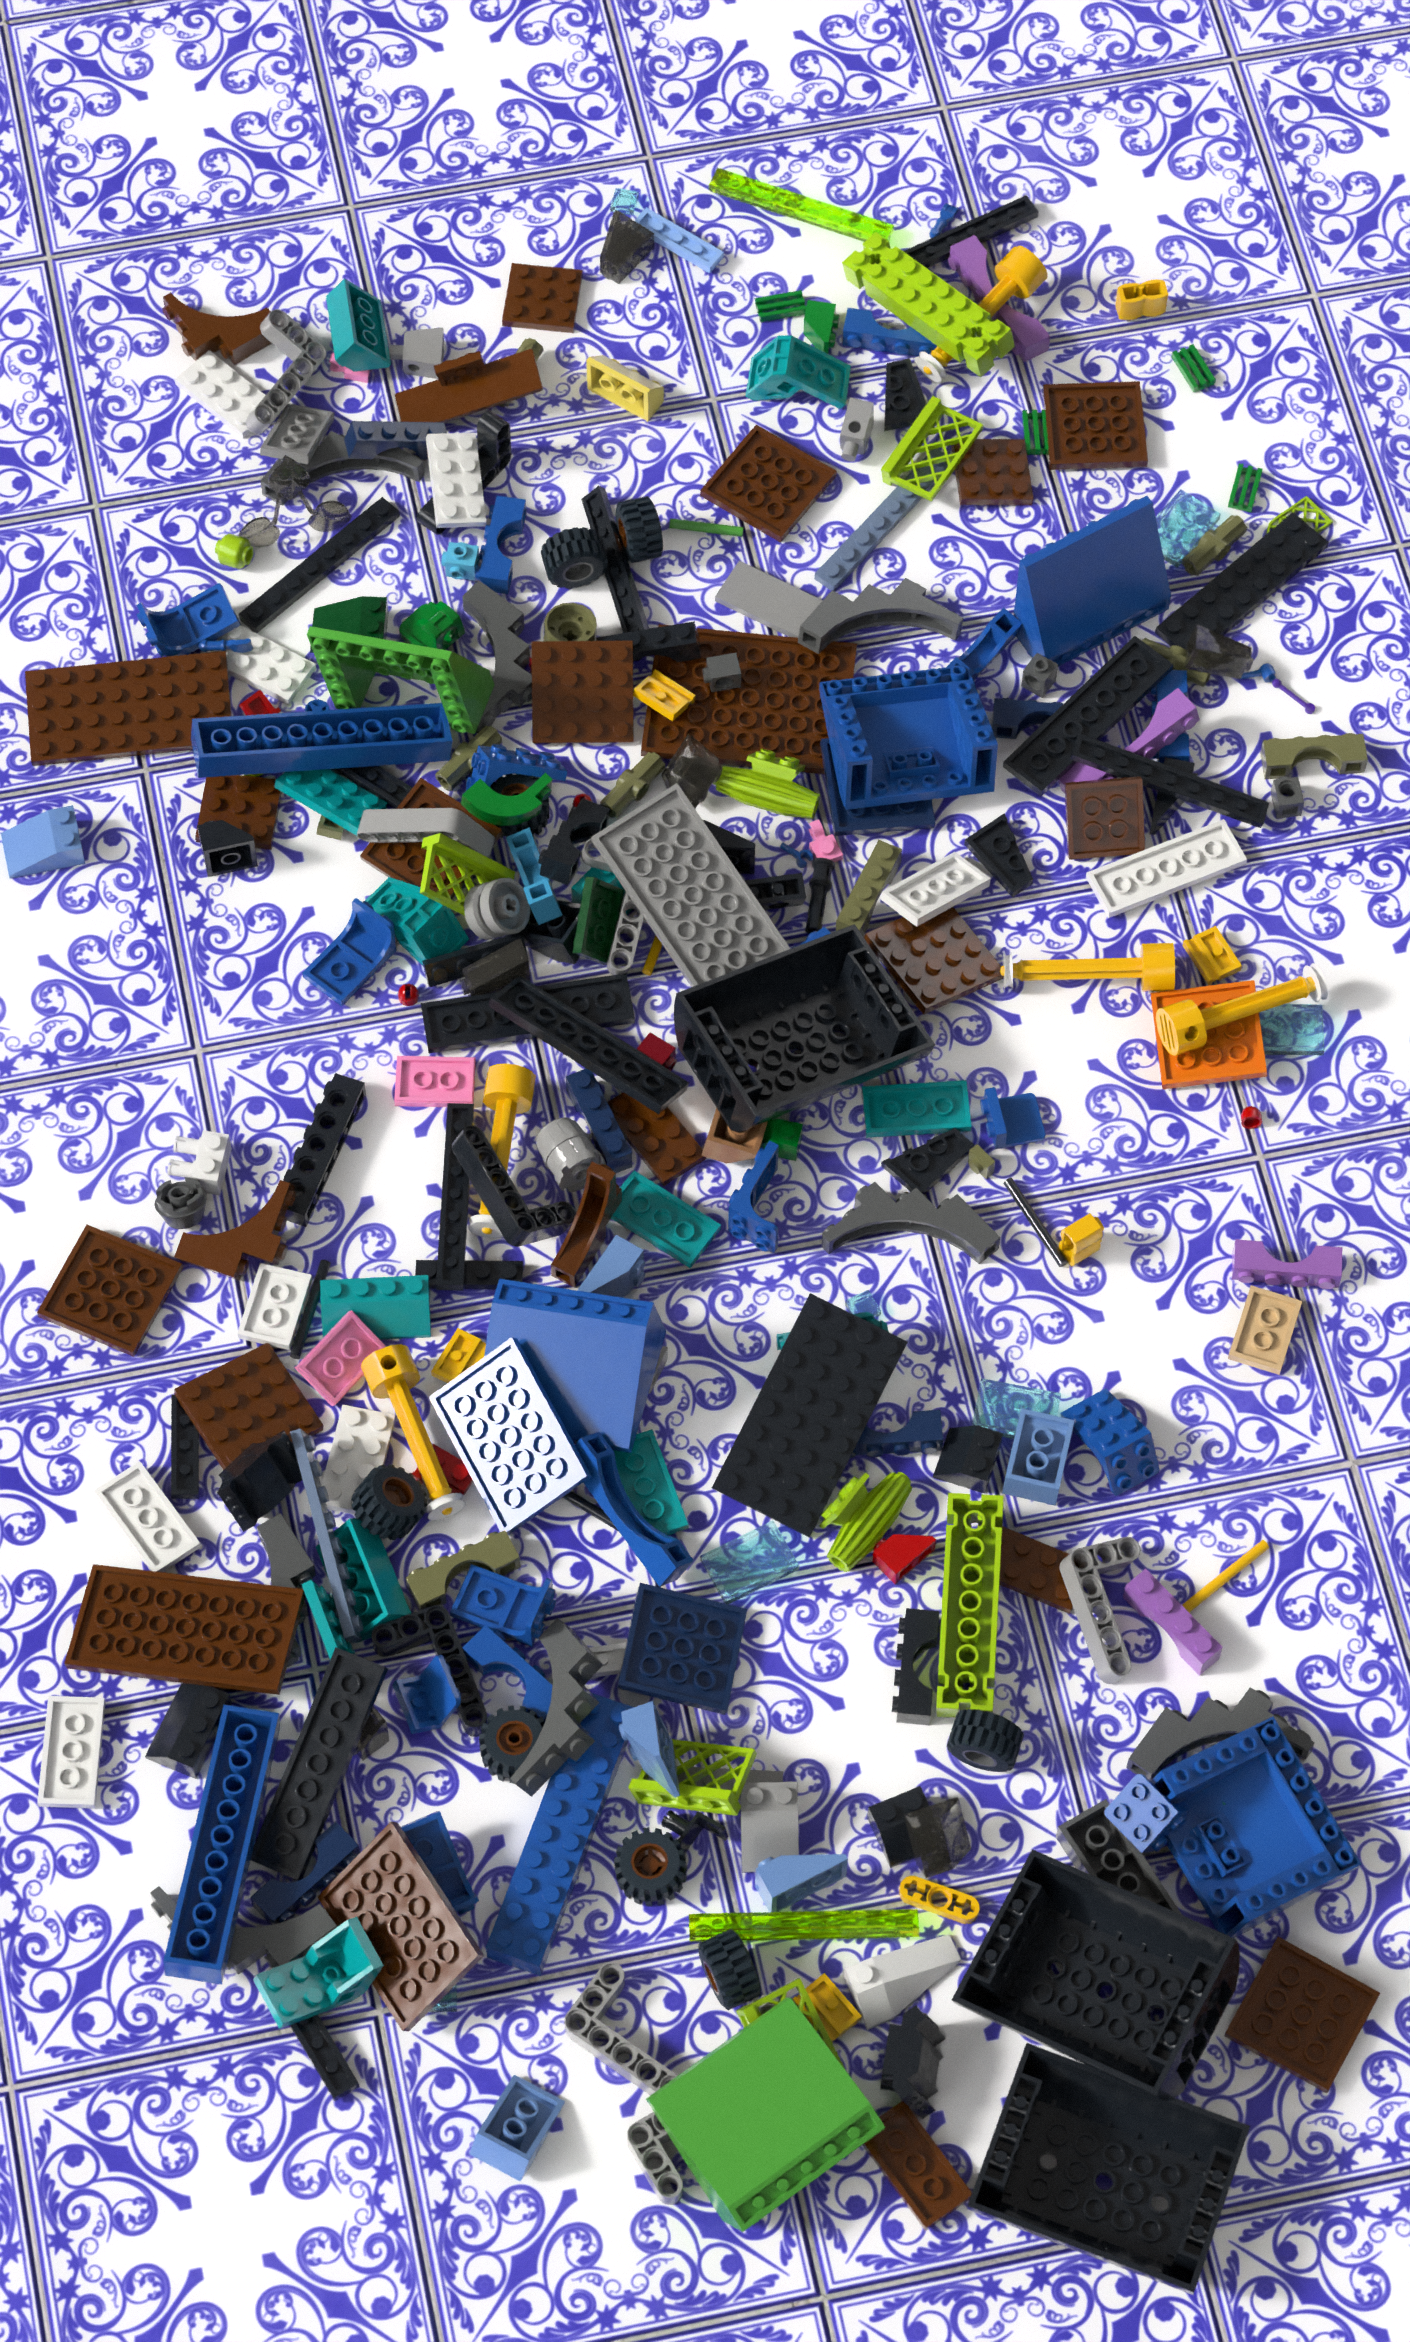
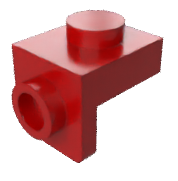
(258, 704)

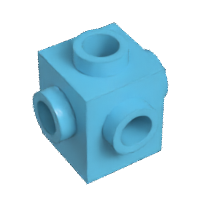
(460, 560)

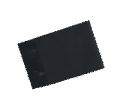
(738, 849)
(555, 936)

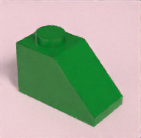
(786, 1135)

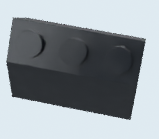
(188, 1729)

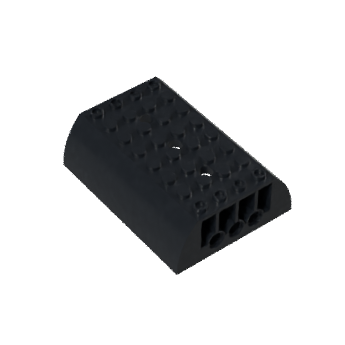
(796, 1004)
(1102, 1940)
(1114, 2131)

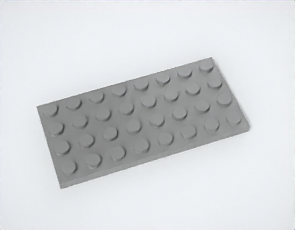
(688, 888)

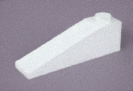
(896, 1978)

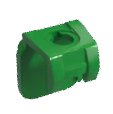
(432, 626)

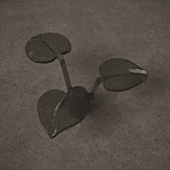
(288, 481)

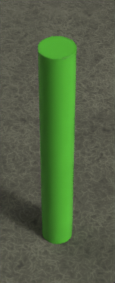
(706, 527)

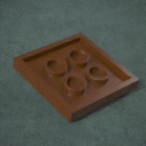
(542, 298)
(994, 473)
(244, 803)
(1104, 817)

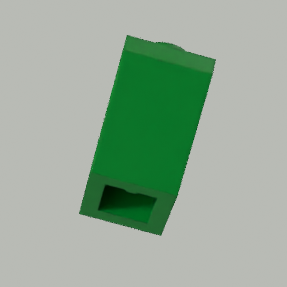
(819, 324)

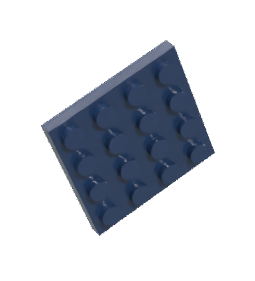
(871, 819)
(682, 1648)

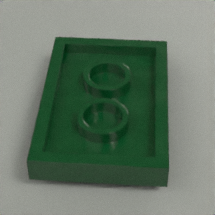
(597, 919)

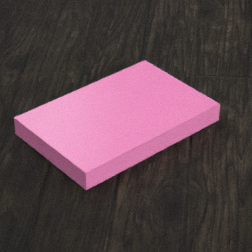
(434, 1081)
(337, 1359)

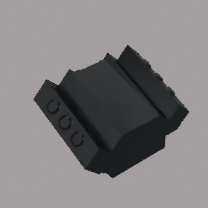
(259, 1479)
(913, 2060)

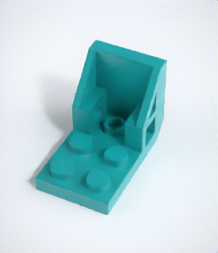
(794, 365)
(419, 922)
(329, 1976)

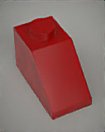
(901, 1554)

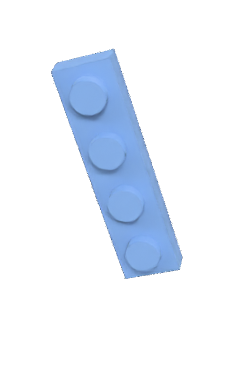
(680, 241)

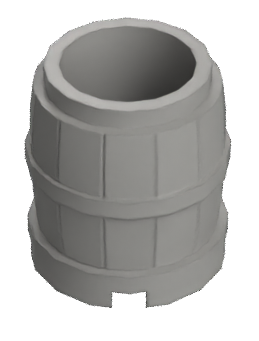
(567, 1152)

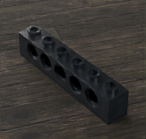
(778, 891)
(339, 1090)

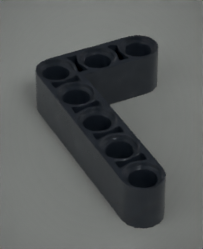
(493, 454)
(501, 1196)
(453, 1657)

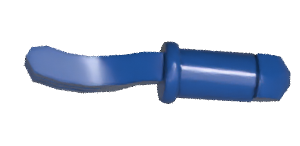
(946, 215)
(238, 646)

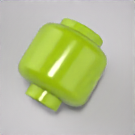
(234, 551)

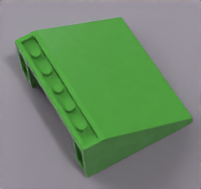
(352, 660)
(764, 2115)

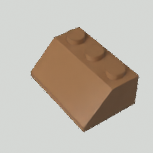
(732, 1146)

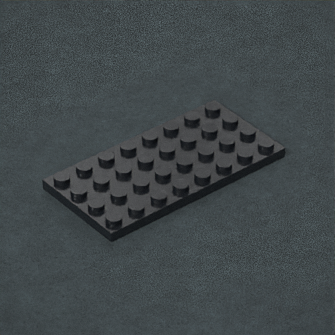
(809, 1415)

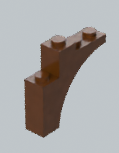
(231, 335)
(588, 1228)
(258, 1238)

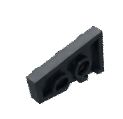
(902, 395)
(999, 854)
(929, 1162)

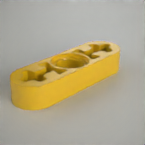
(956, 1914)

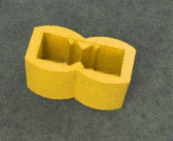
(1141, 299)
(1081, 1239)

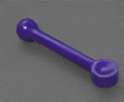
(1309, 708)

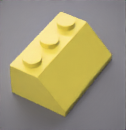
(624, 386)

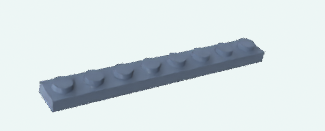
(874, 529)
(330, 1546)

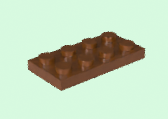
(656, 1138)
(1033, 1570)
(916, 2167)

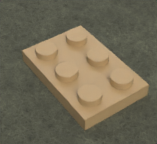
(1265, 1330)

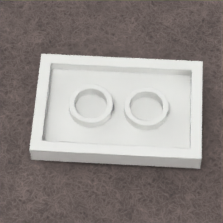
(274, 1306)

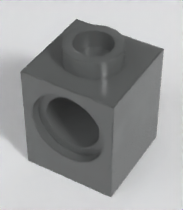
(722, 672)
(1039, 675)
(1283, 805)

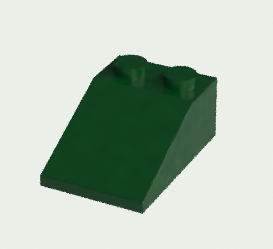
(357, 616)

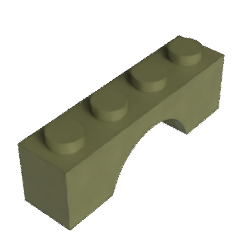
(1343, 752)
(873, 879)
(494, 1554)

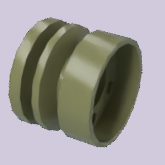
(570, 623)

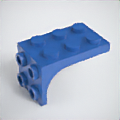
(186, 625)
(496, 761)
(354, 954)
(742, 1219)
(1116, 1439)
(504, 1605)
(438, 1853)

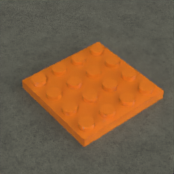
(1231, 1050)

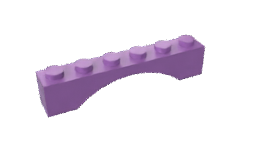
(970, 263)
(1172, 717)

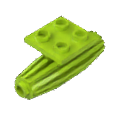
(770, 785)
(864, 1516)

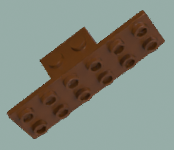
(470, 386)

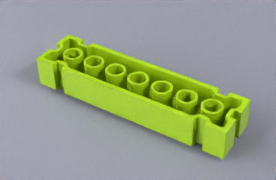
(928, 304)
(970, 1604)

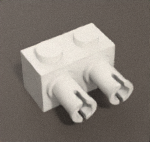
(211, 1160)

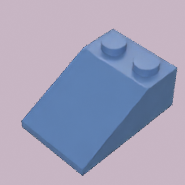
(43, 843)
(616, 1270)
(1038, 1456)
(651, 1744)
(795, 1877)
(516, 2128)

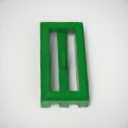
(780, 302)
(1210, 380)
(1034, 416)
(1248, 472)

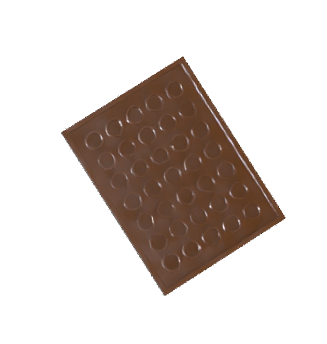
(772, 709)

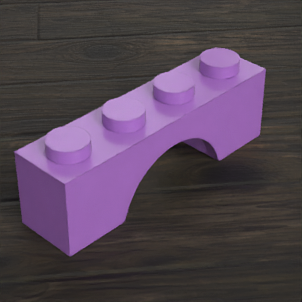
(1254, 1263)
(1192, 1640)

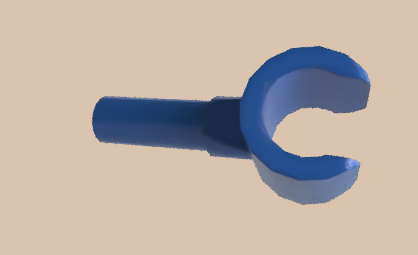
(1266, 671)
(798, 855)

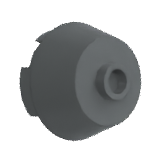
(181, 1203)

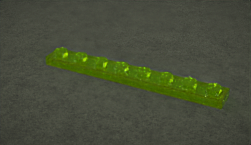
(797, 206)
(806, 1924)

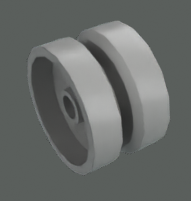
(496, 908)

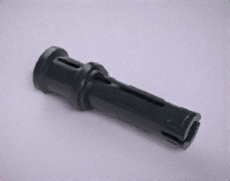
(819, 886)

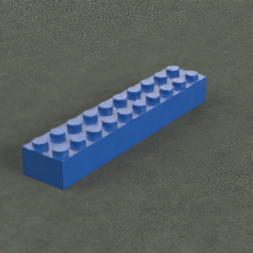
(320, 740)
(222, 1845)
(558, 1845)

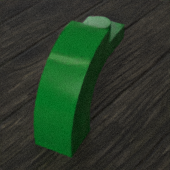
(506, 810)

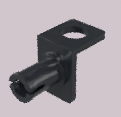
(690, 1829)

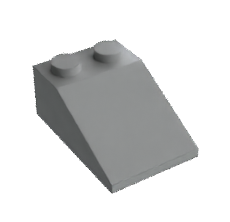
(768, 1822)

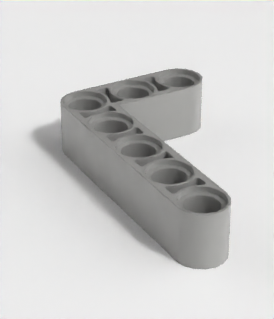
(299, 353)
(418, 823)
(624, 923)
(1097, 1602)
(617, 2044)
(653, 2149)

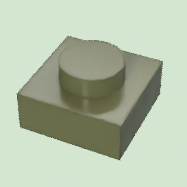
(329, 829)
(981, 1162)

